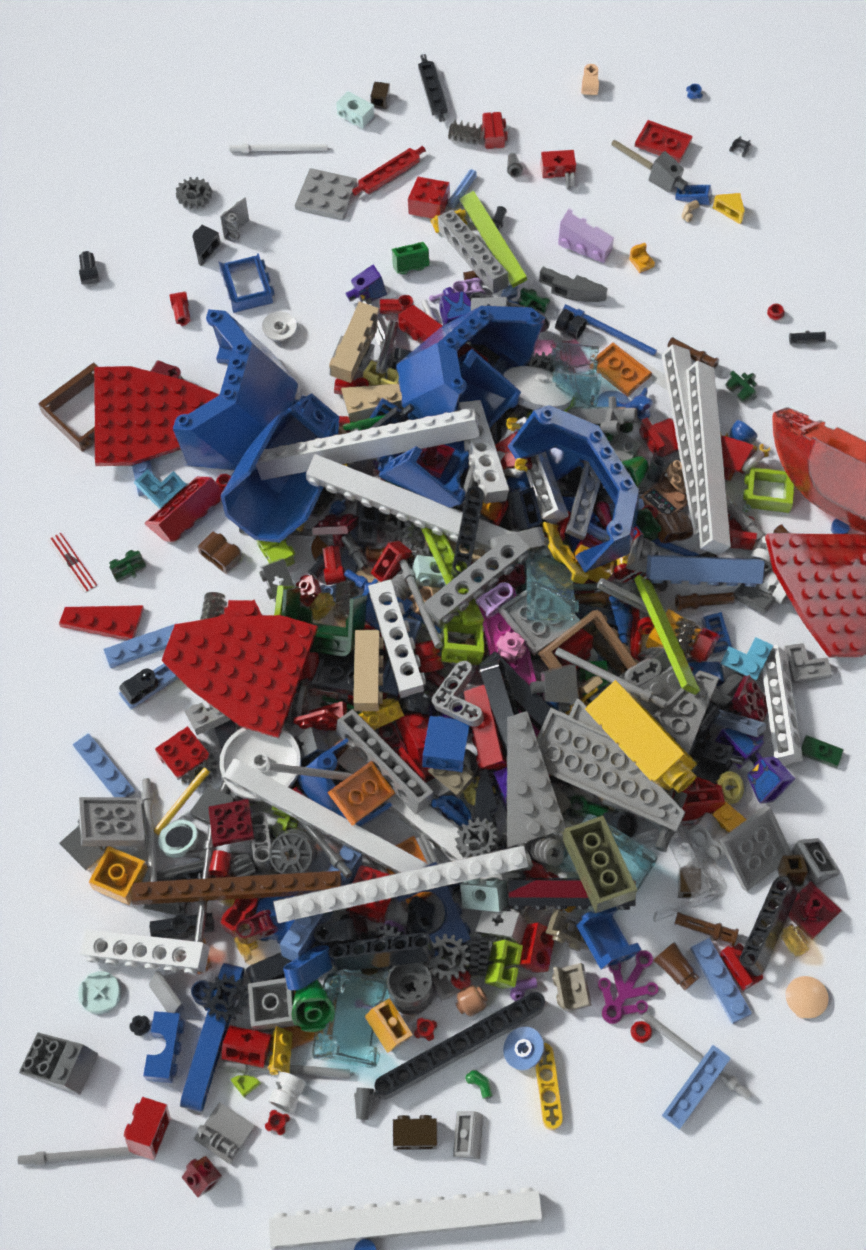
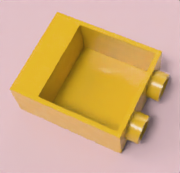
(642, 738)

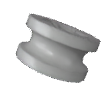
(569, 180)

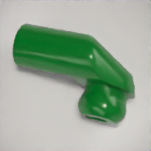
(480, 1080)

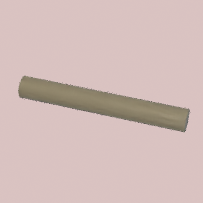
(632, 154)

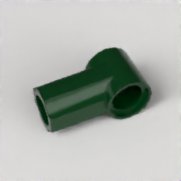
(587, 808)

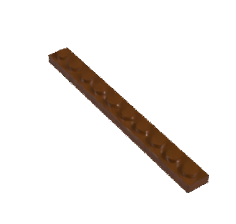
(233, 887)

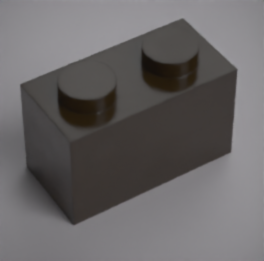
(415, 1133)

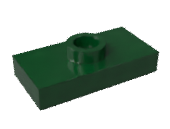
(821, 751)

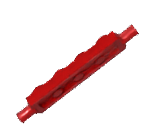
(389, 171)

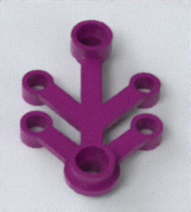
(625, 990)

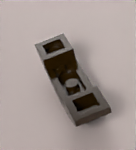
(604, 650)

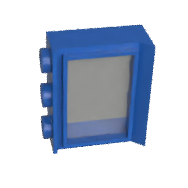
(247, 283)

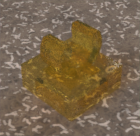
(245, 950)

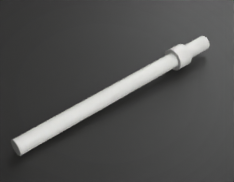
(245, 147)

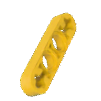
(552, 1086)

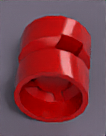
(428, 656)

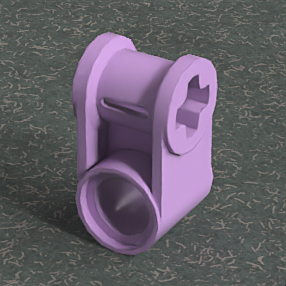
(468, 286)
(492, 601)

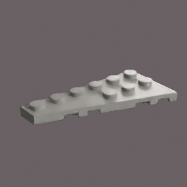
(530, 795)

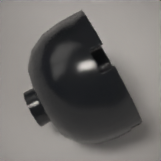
(419, 702)

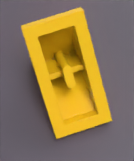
(730, 206)

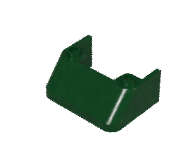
(329, 638)

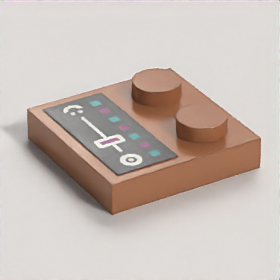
(665, 497)

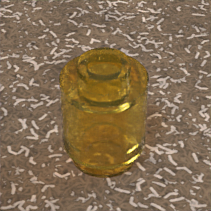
(322, 606)
(795, 940)

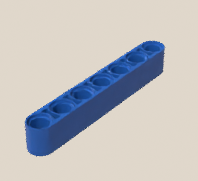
(208, 1050)

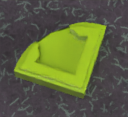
(245, 1084)

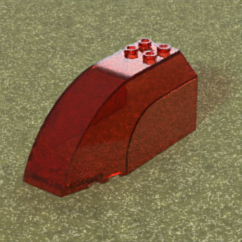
(823, 465)

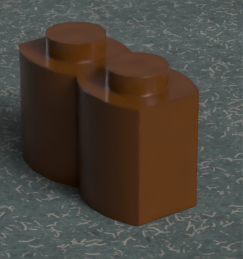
(674, 527)
(219, 552)

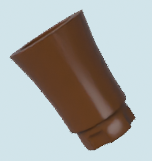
(677, 966)

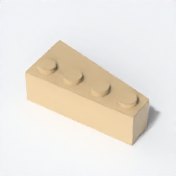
(355, 342)
(363, 400)
(367, 670)

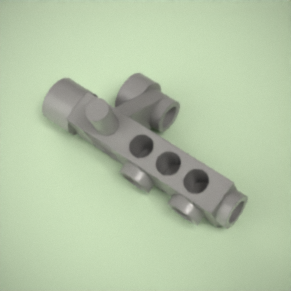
(609, 417)

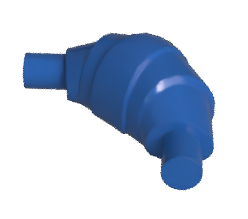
(623, 619)
(453, 809)

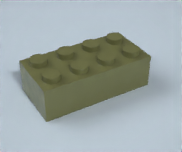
(599, 864)

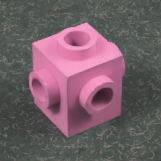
(515, 650)

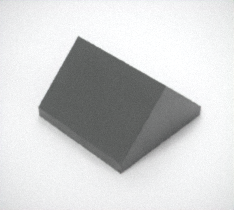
(817, 860)

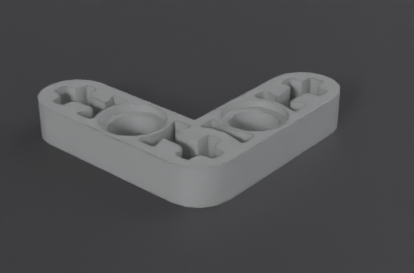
(452, 699)

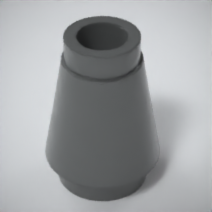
(514, 167)
(363, 1102)

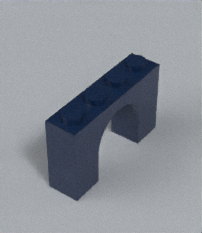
(452, 921)

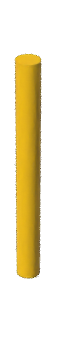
(181, 801)

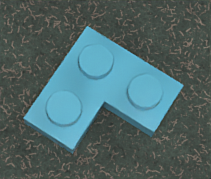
(159, 491)
(749, 663)

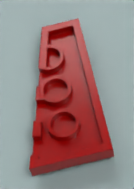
(108, 621)

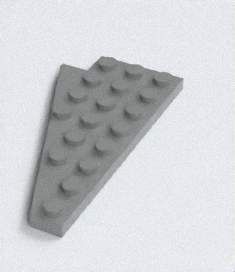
(682, 720)
(587, 757)

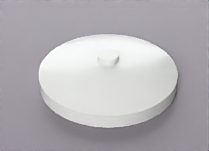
(537, 388)
(256, 751)

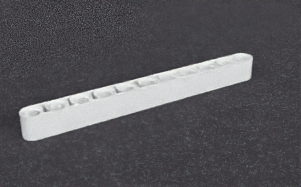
(320, 818)

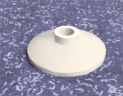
(279, 320)

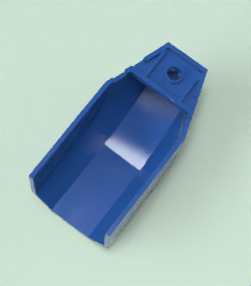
(281, 504)

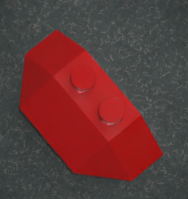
(413, 730)
(701, 798)

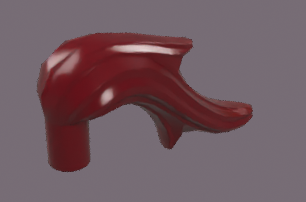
(602, 511)

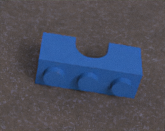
(162, 1066)

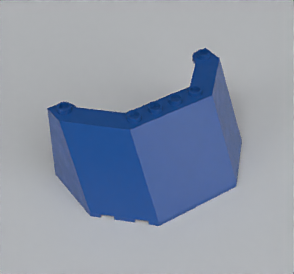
(432, 373)
(496, 397)
(249, 399)
(557, 429)

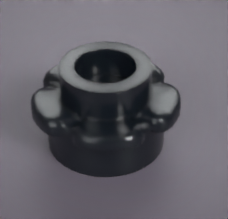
(139, 1031)

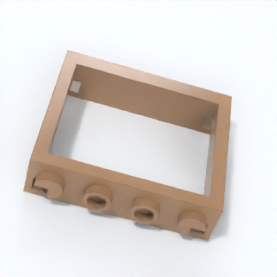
(609, 634)

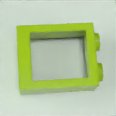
(768, 503)
(461, 652)

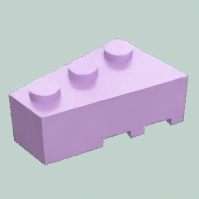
(583, 238)

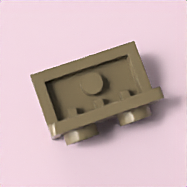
(453, 780)
(564, 929)
(572, 987)

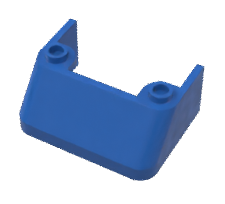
(317, 788)

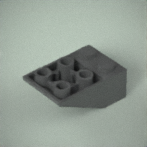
(59, 1062)

